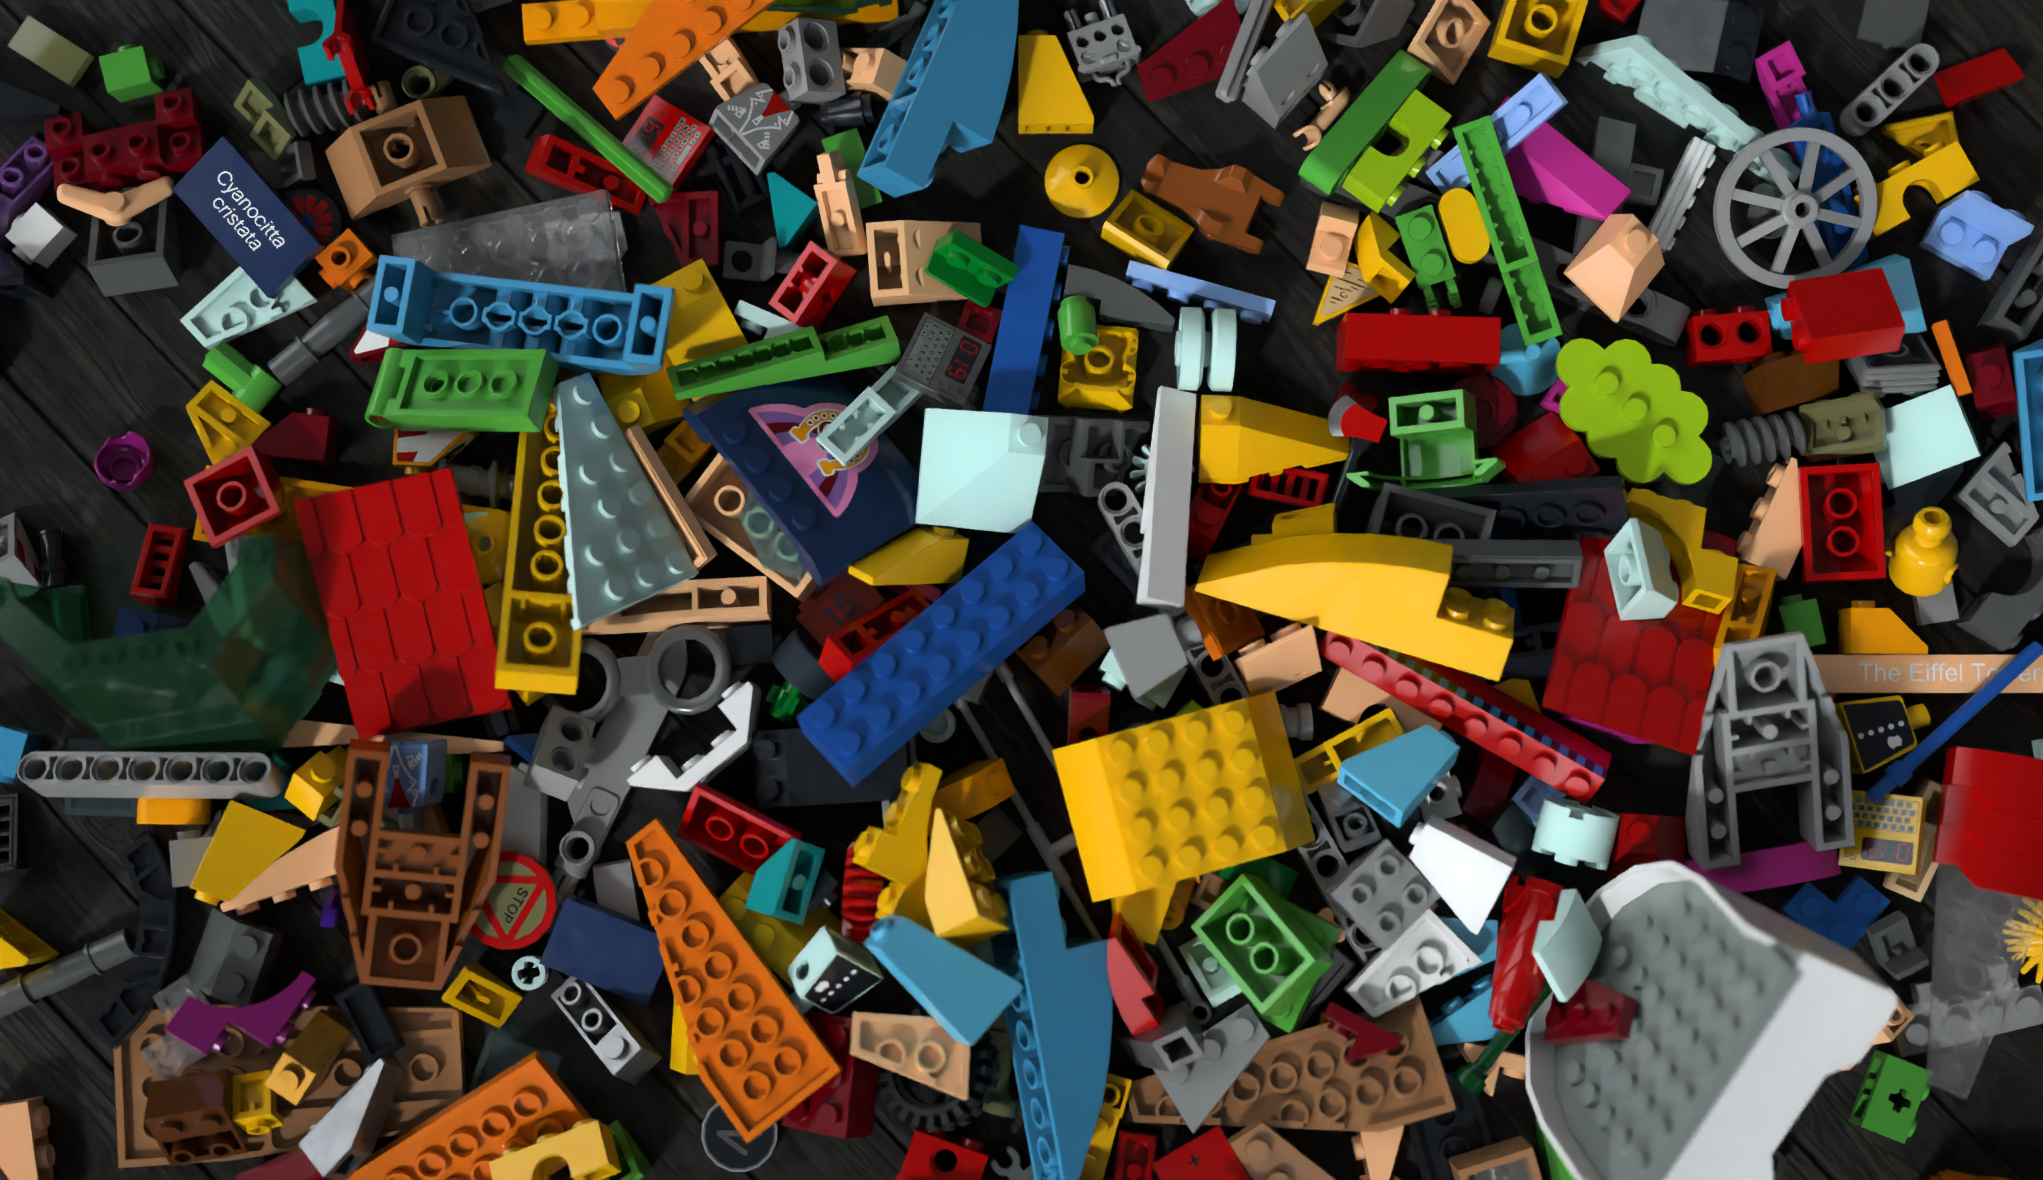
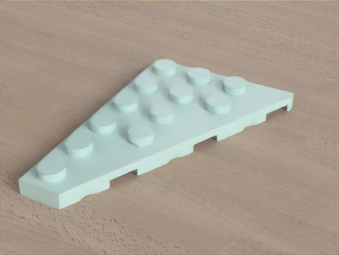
(617, 530)

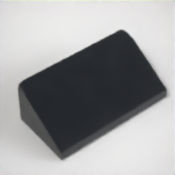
(1513, 835)

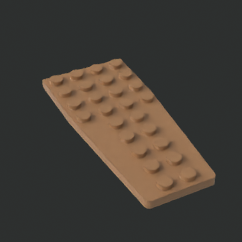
(430, 1081)

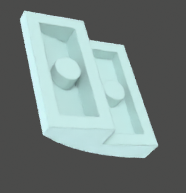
(1567, 945)

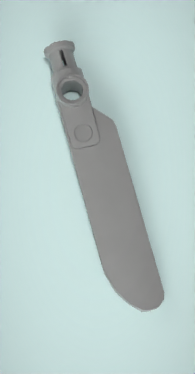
(621, 743)

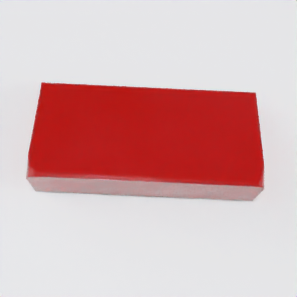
(1977, 77)

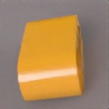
(174, 811)

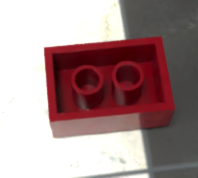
(848, 1100)

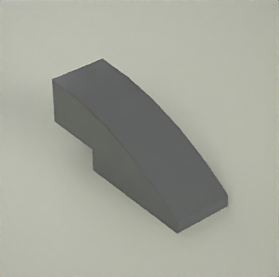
(1117, 300)

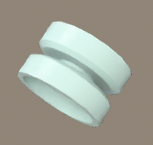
(1201, 349)

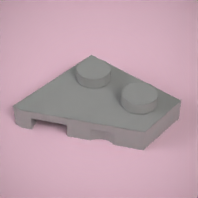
(1998, 498)

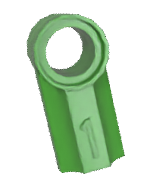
(248, 381)

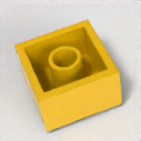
(1538, 34)

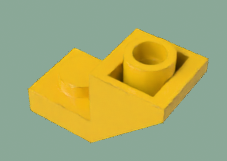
(1377, 264)

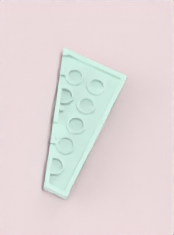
(1671, 92)

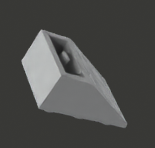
(1285, 71)

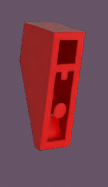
(582, 172)
(861, 638)

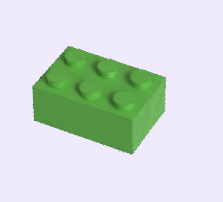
(1262, 945)

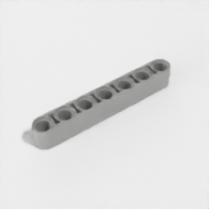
(135, 768)

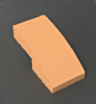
(729, 70)

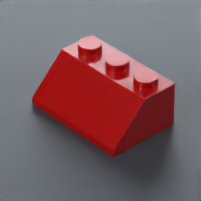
(1841, 523)
(732, 829)

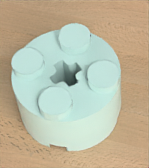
(1575, 832)

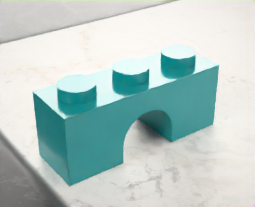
(313, 60)

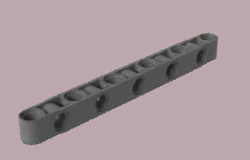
(1659, 316)

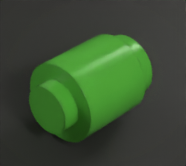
(1077, 325)

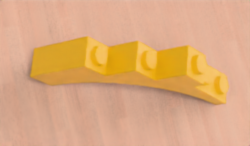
(901, 848)

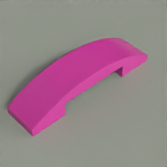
(1780, 81)
(1774, 867)

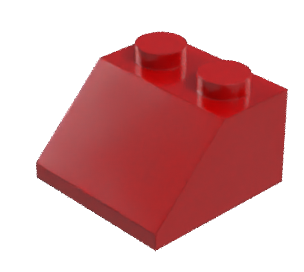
(1544, 453)
(236, 495)

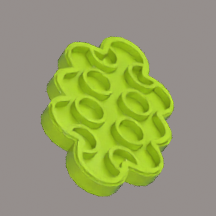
(1633, 411)

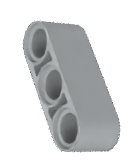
(1901, 78)

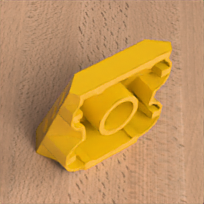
(1104, 375)

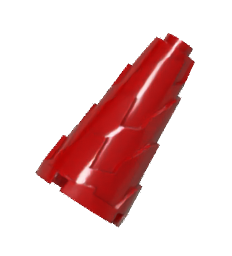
(1516, 973)

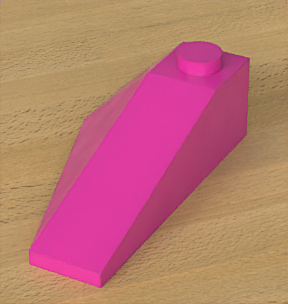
(1560, 174)

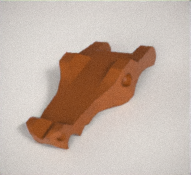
(1214, 199)

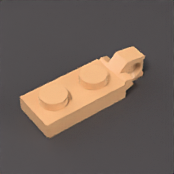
(839, 206)

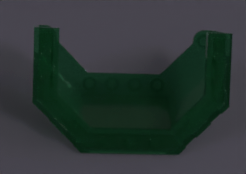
(217, 686)

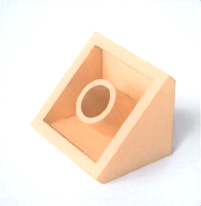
(1449, 37)

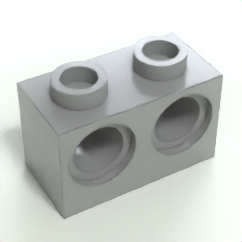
(811, 61)
(561, 753)

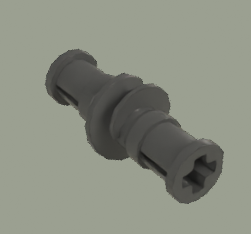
(483, 482)

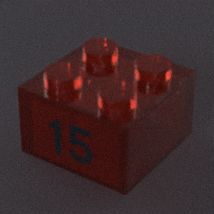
(838, 606)

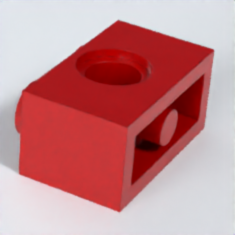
(925, 1144)

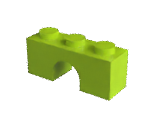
(1379, 177)

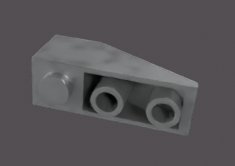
(606, 1030)
(351, 1128)

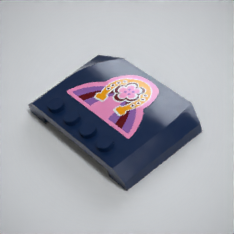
(820, 505)

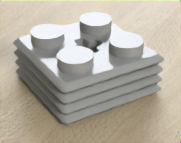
(1903, 371)

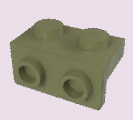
(1844, 426)

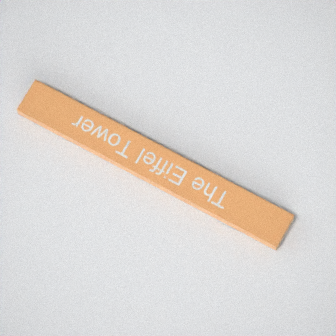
(1922, 673)

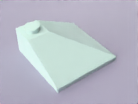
(980, 469)

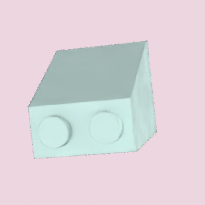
(1926, 438)

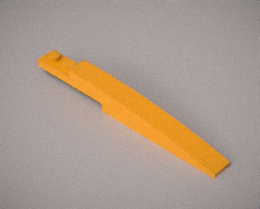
(616, 18)

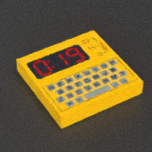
(1886, 834)

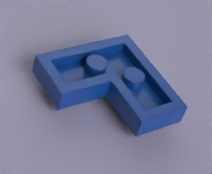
(1837, 921)

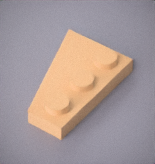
(913, 1048)

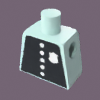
(832, 972)

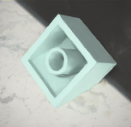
(1640, 572)

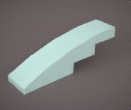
(867, 417)

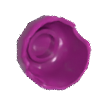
(125, 462)

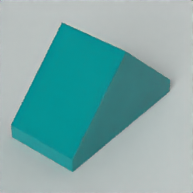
(791, 211)

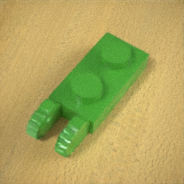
(1427, 254)

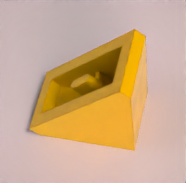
(482, 995)

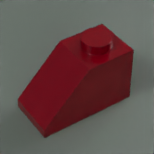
(302, 438)

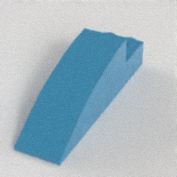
(945, 94)
(1055, 1023)

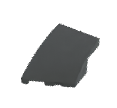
(1088, 453)

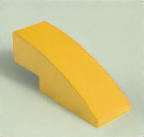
(1323, 762)

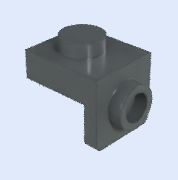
(1896, 946)

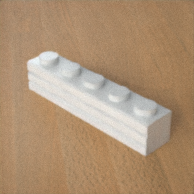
(1680, 191)

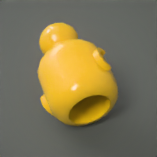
(1924, 554)

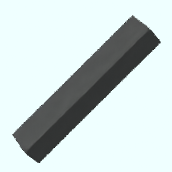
(1514, 563)

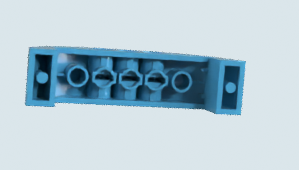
(576, 325)

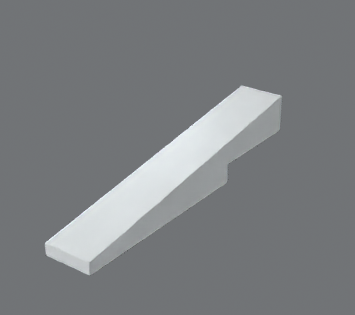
(1167, 501)

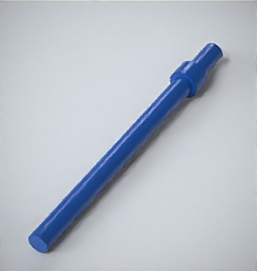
(1901, 771)

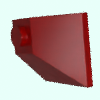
(1645, 841)

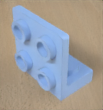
(1974, 233)

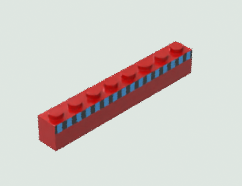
(1478, 714)

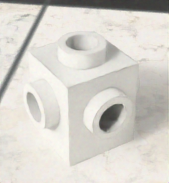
(1445, 801)

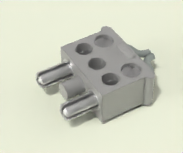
(1105, 56)

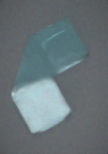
(772, 547)

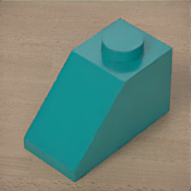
(786, 882)

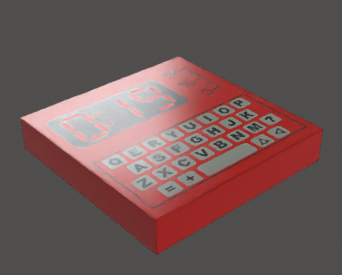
(668, 140)

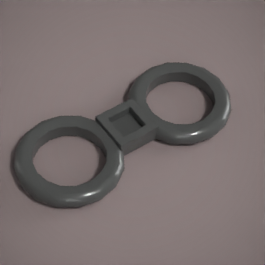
(644, 674)

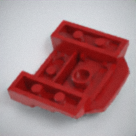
(1992, 820)

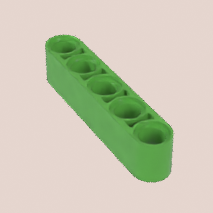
(1363, 122)

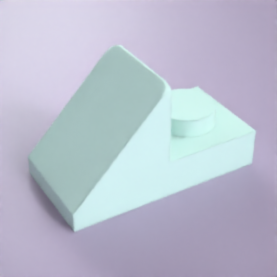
(758, 320)
(1208, 972)

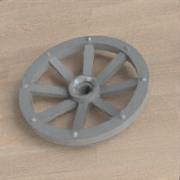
(1787, 203)

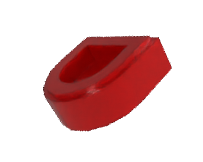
(1618, 10)

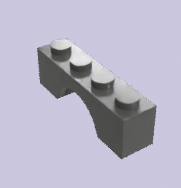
(1997, 618)

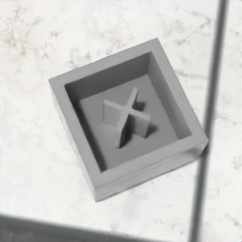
(1382, 893)

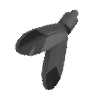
(903, 28)

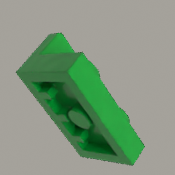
(969, 267)

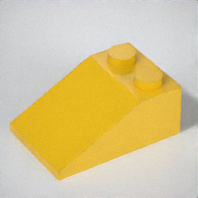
(700, 316)

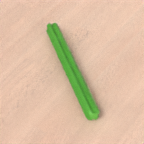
(588, 128)

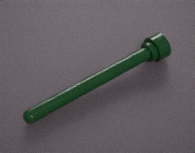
(1474, 1074)

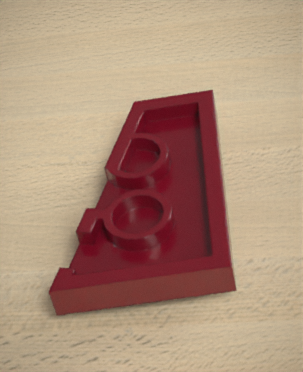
(1193, 55)

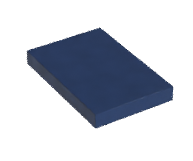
(605, 949)

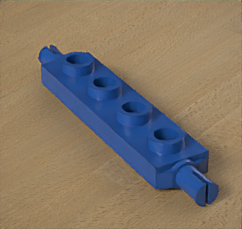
(1827, 168)

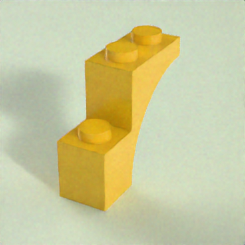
(1704, 574)

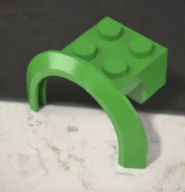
(1435, 443)

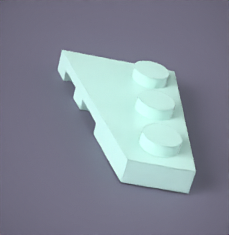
(241, 307)

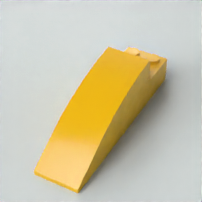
(1371, 591)
(536, 633)

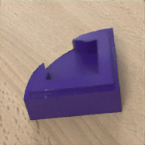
(333, 911)

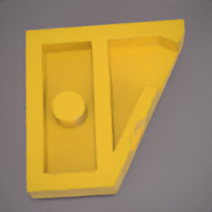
(224, 422)

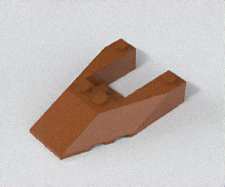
(414, 890)

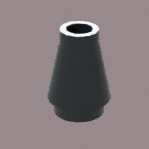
(850, 111)

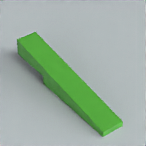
(1507, 231)
(787, 358)

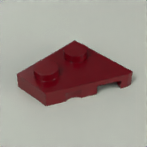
(693, 226)

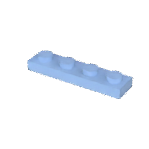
(1512, 125)
(1185, 288)

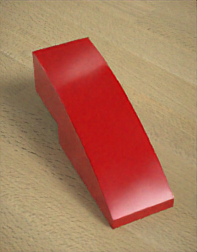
(1133, 978)

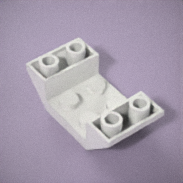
(742, 709)

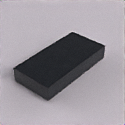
(370, 1020)

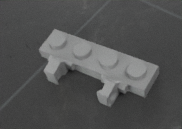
(2021, 1011)

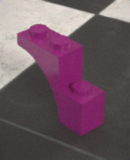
(205, 1025)

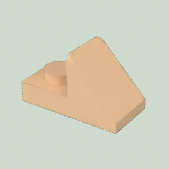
(1333, 239)
(1512, 1063)

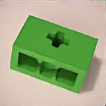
(1874, 1109)

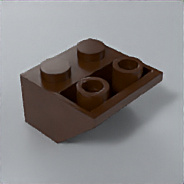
(1788, 382)
(1064, 648)
(194, 1118)

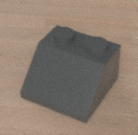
(236, 958)

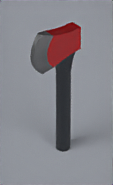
(1365, 427)

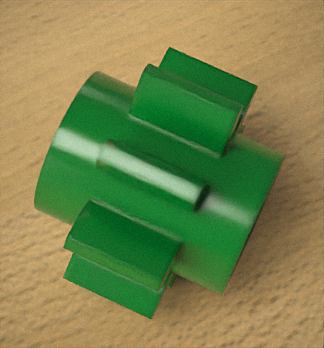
(786, 702)

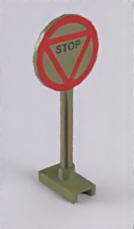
(518, 904)

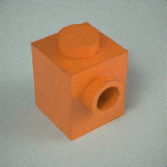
(347, 262)

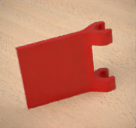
(353, 58)

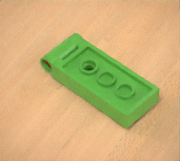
(463, 390)

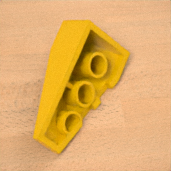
(1257, 438)

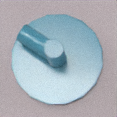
(1526, 368)

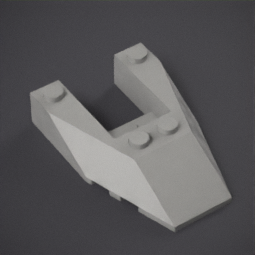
(1766, 729)

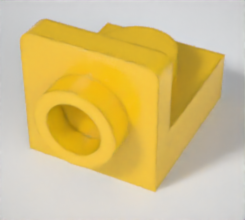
(254, 1103)

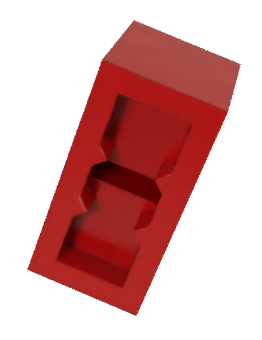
(1728, 345)

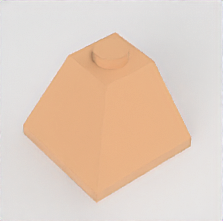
(1617, 264)

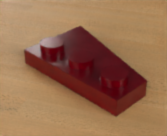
(1590, 1016)

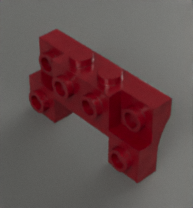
(128, 153)

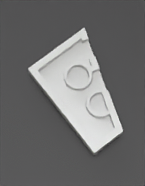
(1416, 961)

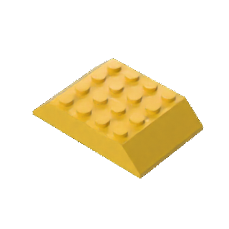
(1183, 796)

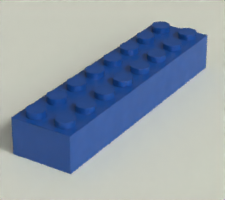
(942, 653)

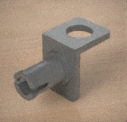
(765, 260)

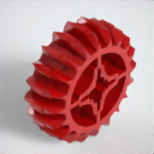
(859, 899)

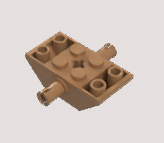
(441, 147)

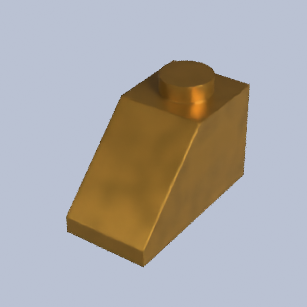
(309, 1057)

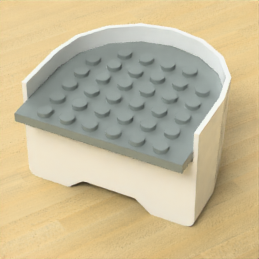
(1724, 1037)

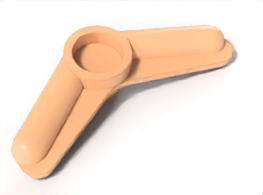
(116, 207)

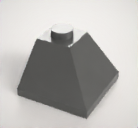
(1364, 22)

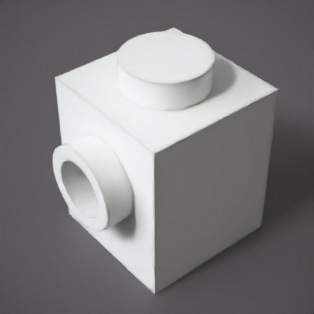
(39, 236)

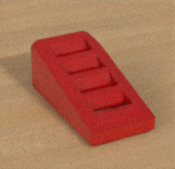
(1324, 484)
(170, 581)

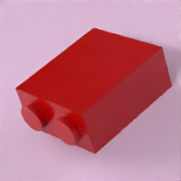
(1843, 316)

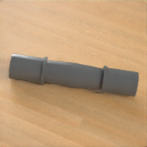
(324, 335)
(66, 971)

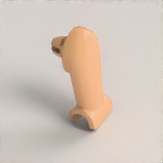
(1330, 109)

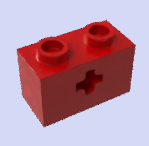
(812, 286)

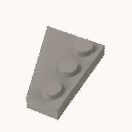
(1228, 1052)

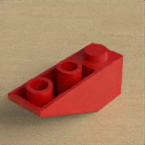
(1208, 515)

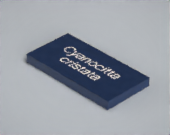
(248, 217)

